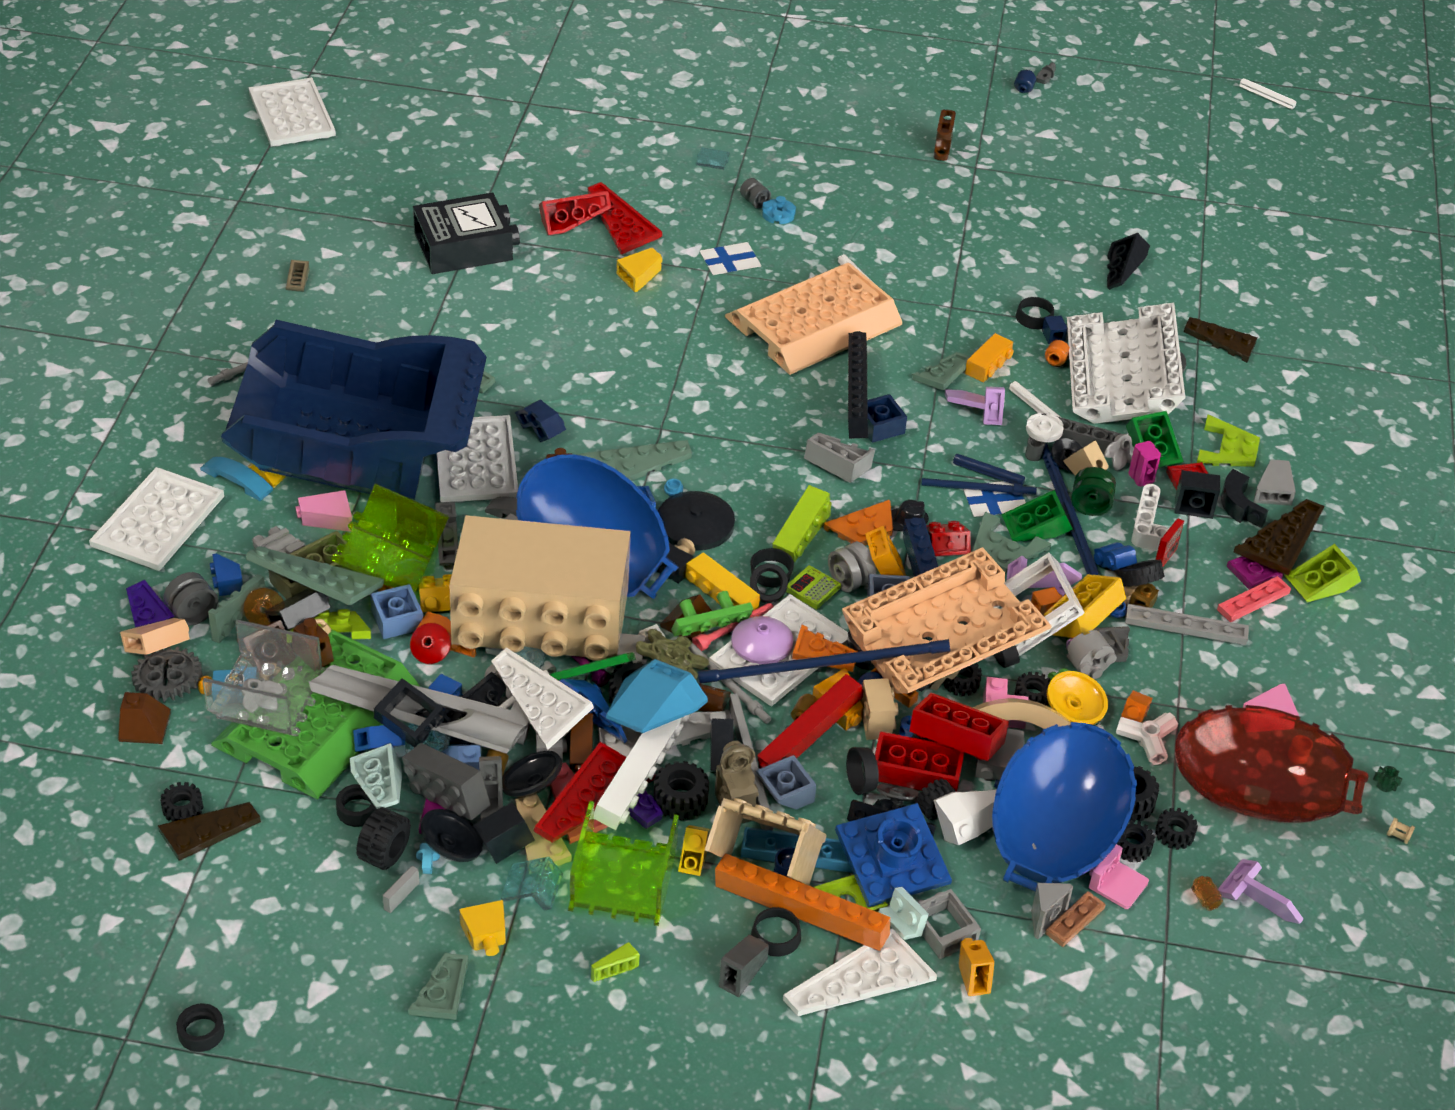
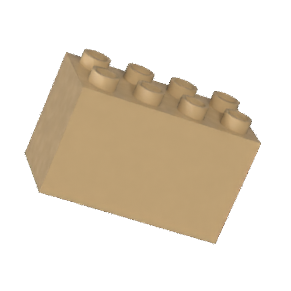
(539, 587)

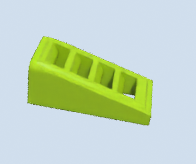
(617, 962)

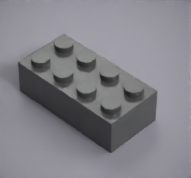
(446, 781)

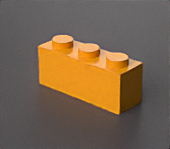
(989, 357)

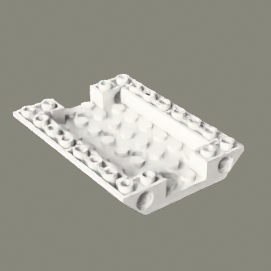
(1101, 371)

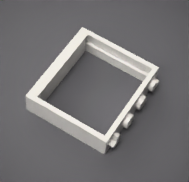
(1059, 617)

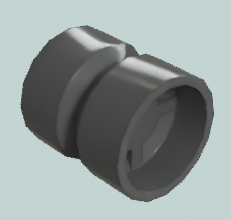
(755, 192)

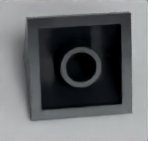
(504, 832)

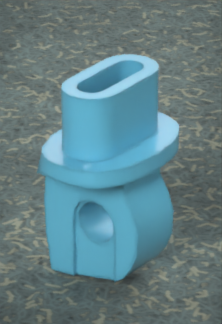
(427, 857)

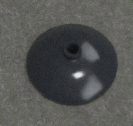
(531, 774)
(451, 835)

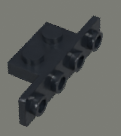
(861, 810)

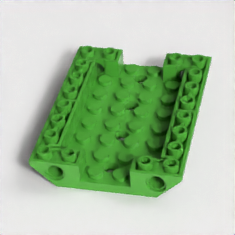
(326, 737)

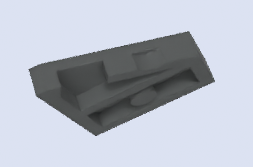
(1118, 640)

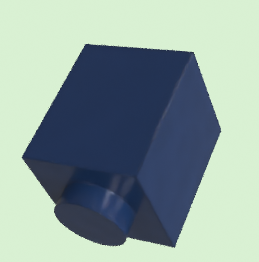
(1054, 328)

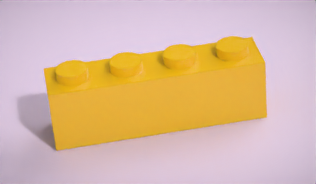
(714, 578)

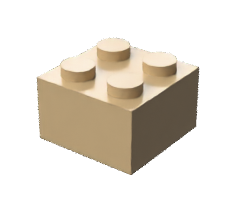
(878, 708)

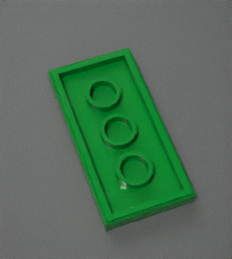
(594, 666)

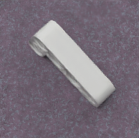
(1146, 533)

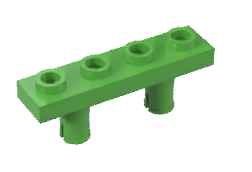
(703, 622)

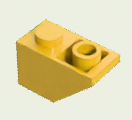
(693, 850)

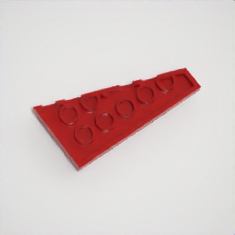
(624, 223)
(586, 785)

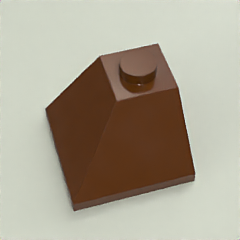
(142, 719)

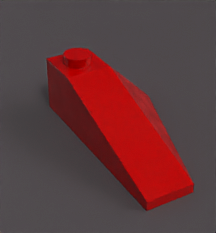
(569, 212)

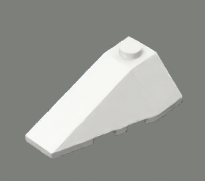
(965, 814)

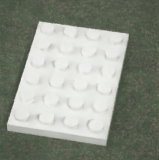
(291, 112)
(482, 468)
(157, 518)
(776, 685)

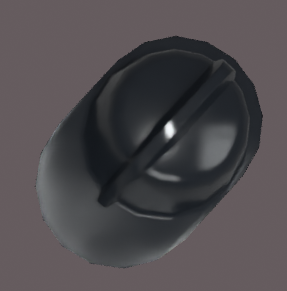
(907, 510)

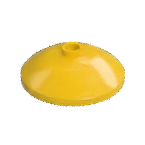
(1077, 697)

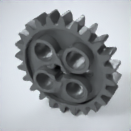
(182, 673)

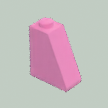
(325, 511)
(1275, 698)

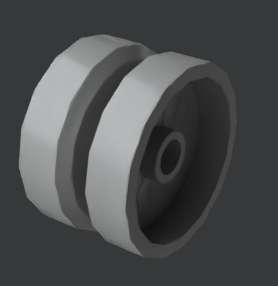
(851, 566)

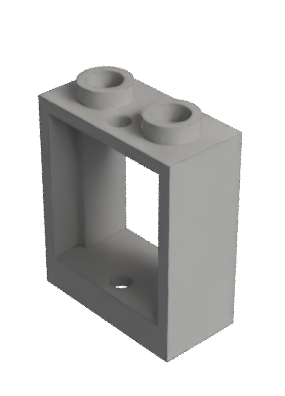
(951, 942)

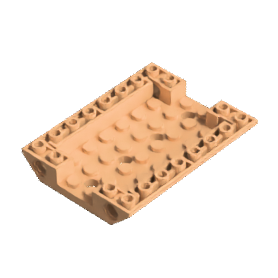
(817, 316)
(933, 608)

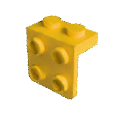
(435, 593)

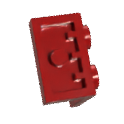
(949, 538)

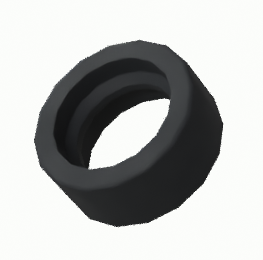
(772, 568)
(349, 817)
(198, 1012)

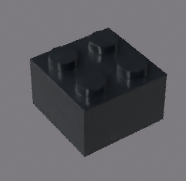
(1197, 494)

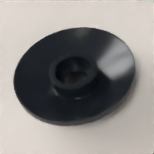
(1063, 449)

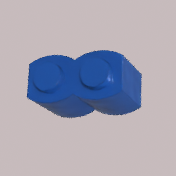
(1115, 556)

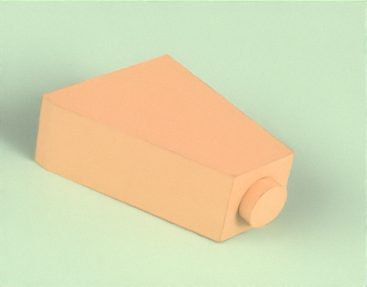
(155, 636)

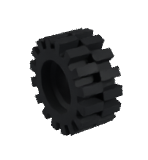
(1033, 682)
(965, 685)
(179, 793)
(929, 794)
(1179, 819)
(1140, 833)

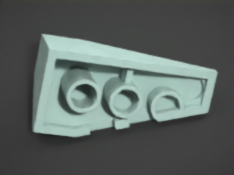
(379, 775)

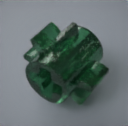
(1387, 778)

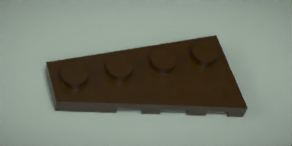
(1229, 339)
(204, 830)

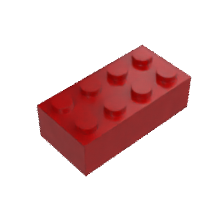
(959, 726)
(916, 761)

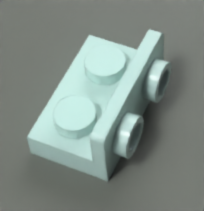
(905, 914)

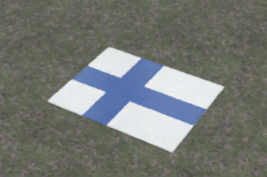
(730, 258)
(991, 501)

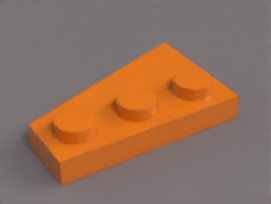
(815, 645)

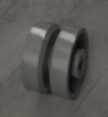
(190, 598)

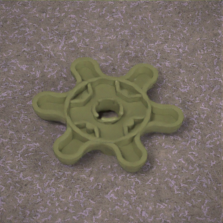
(671, 652)

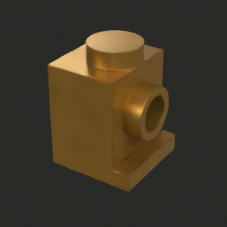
(1144, 593)

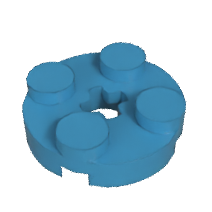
(778, 210)

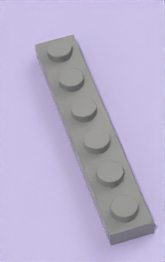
(1187, 624)

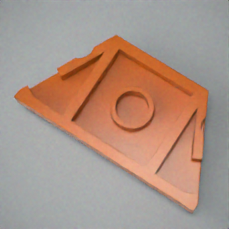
(855, 525)

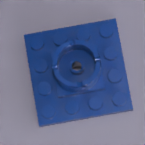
(892, 853)

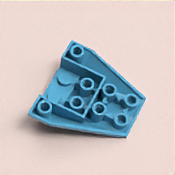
(655, 697)

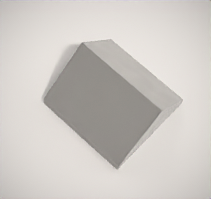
(1049, 904)

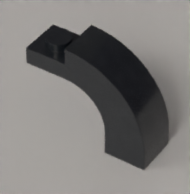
(1237, 504)

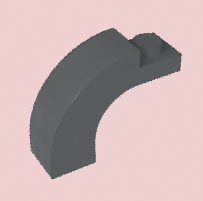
(492, 777)

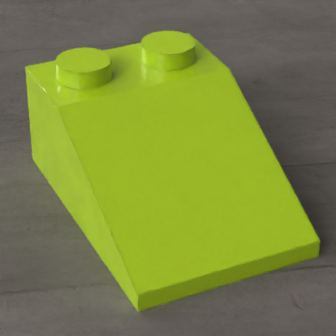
(1324, 575)

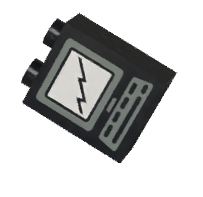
(464, 232)

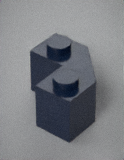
(542, 418)

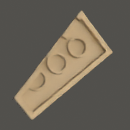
(532, 811)

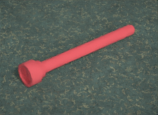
(703, 641)

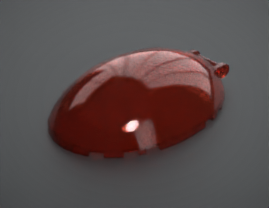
(1268, 765)

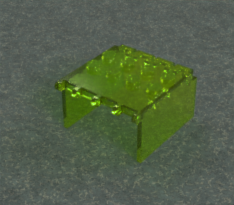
(391, 538)
(620, 874)

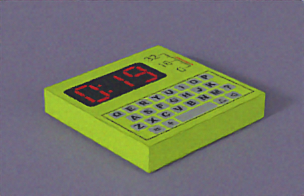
(813, 587)

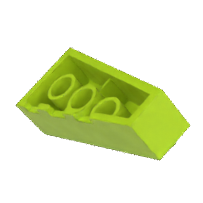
(804, 522)

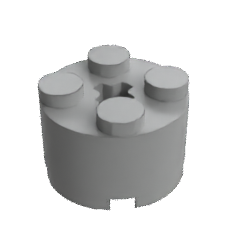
(1091, 654)

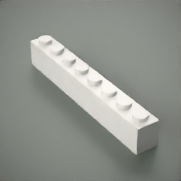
(634, 772)

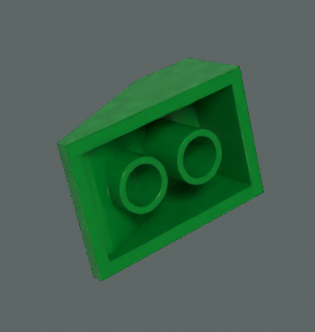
(1159, 431)
(1039, 518)

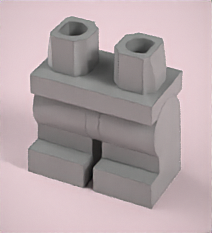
(278, 540)

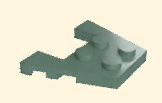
(1003, 549)

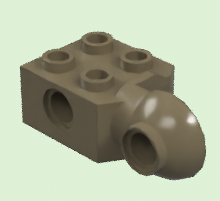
(735, 775)

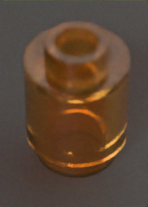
(1207, 893)

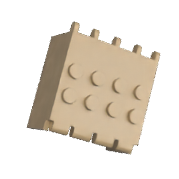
(728, 822)

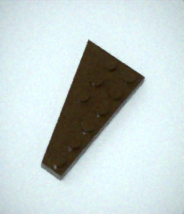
(1283, 539)

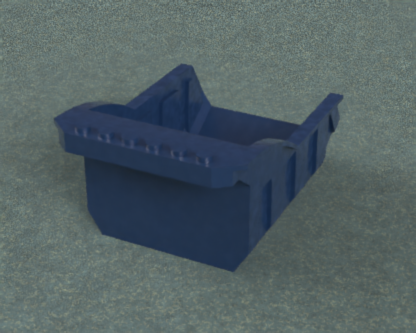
(353, 406)

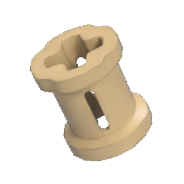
(1405, 837)

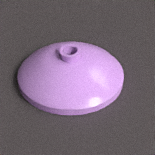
(762, 640)

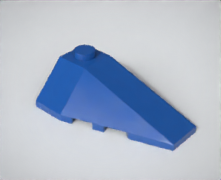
(594, 694)

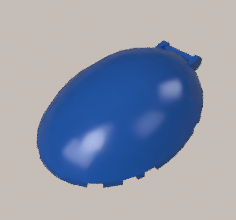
(595, 495)
(1067, 796)

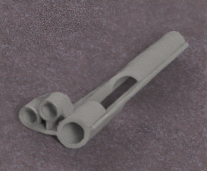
(482, 725)

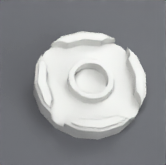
(1044, 427)

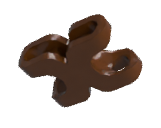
(944, 134)

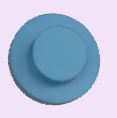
(673, 487)

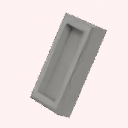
(400, 889)

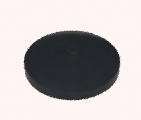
(697, 517)

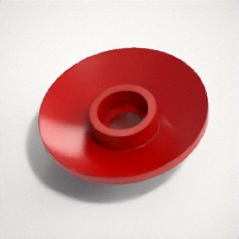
(439, 645)

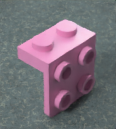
(1117, 880)

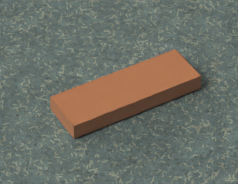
(1075, 919)

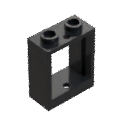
(393, 698)

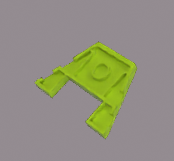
(1236, 448)
(345, 621)

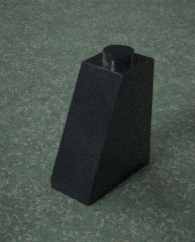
(720, 734)

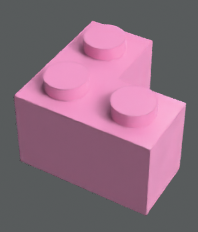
(997, 689)

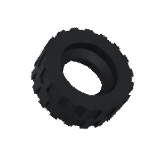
(1141, 573)

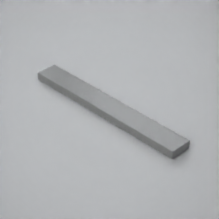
(743, 736)

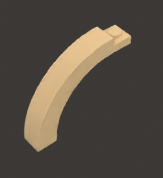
(1024, 711)

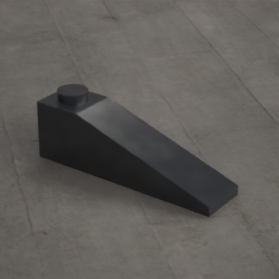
(1124, 258)
(486, 691)

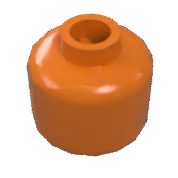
(1057, 353)

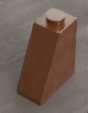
(581, 741)

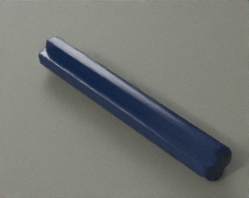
(988, 469)

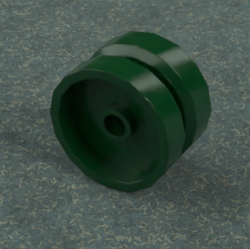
(1093, 491)

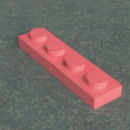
(1253, 599)

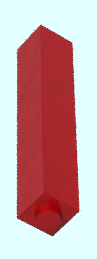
(813, 722)

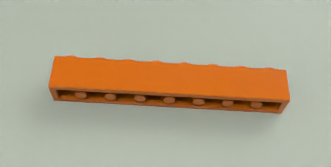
(803, 901)

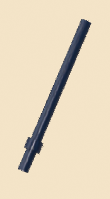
(1016, 489)

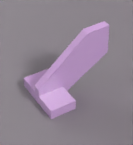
(991, 403)
(1049, 580)
(1242, 881)

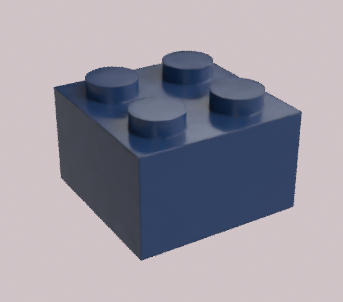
(885, 418)

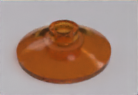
(260, 598)

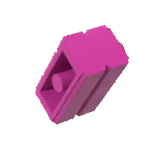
(1144, 463)

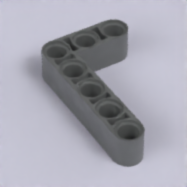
(1077, 431)

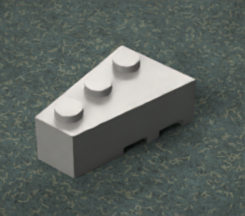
(838, 458)

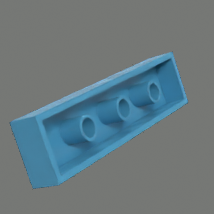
(764, 845)

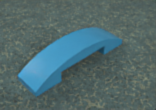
(240, 474)

